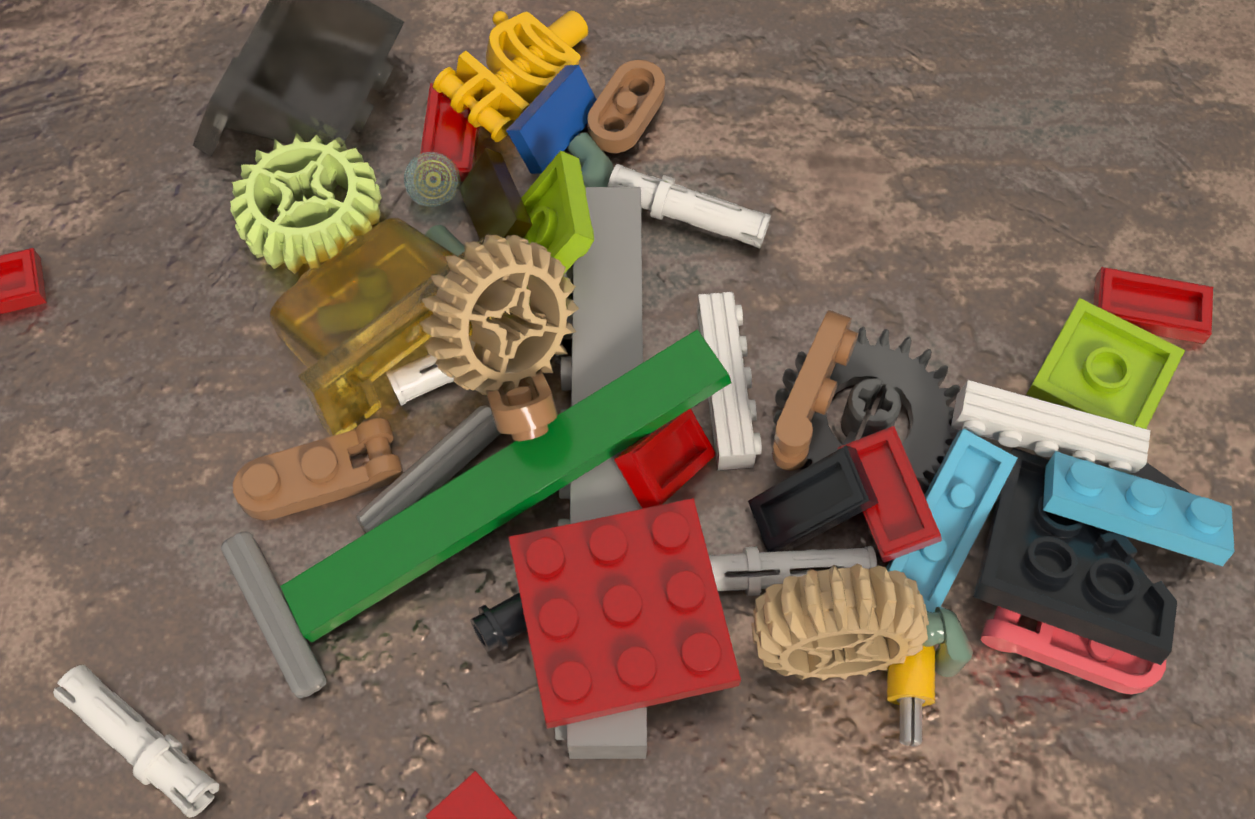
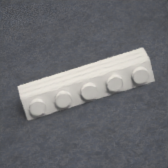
(729, 408)
(1049, 428)

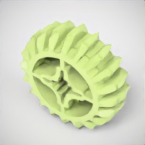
(302, 184)

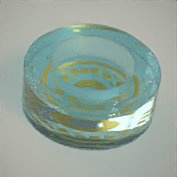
(432, 179)

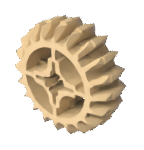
(486, 285)
(839, 622)

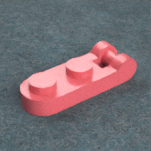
(1071, 653)

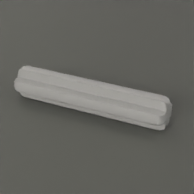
(432, 468)
(273, 615)

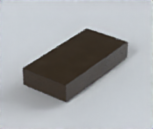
(494, 199)

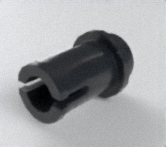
(499, 623)

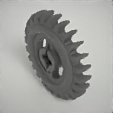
(900, 380)

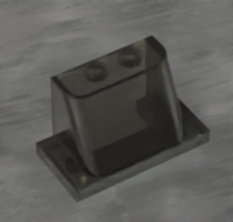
(304, 73)

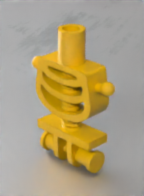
(521, 63)

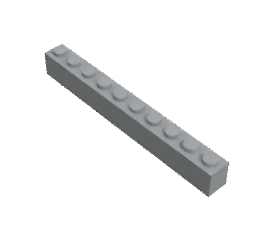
(603, 349)

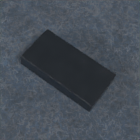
(813, 500)

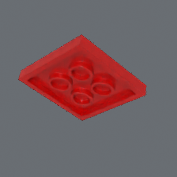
(622, 613)

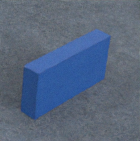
(553, 119)

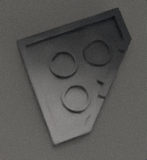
(1070, 572)

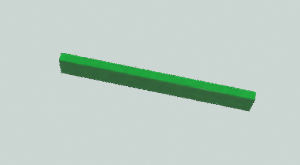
(504, 486)

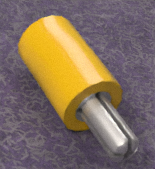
(911, 687)

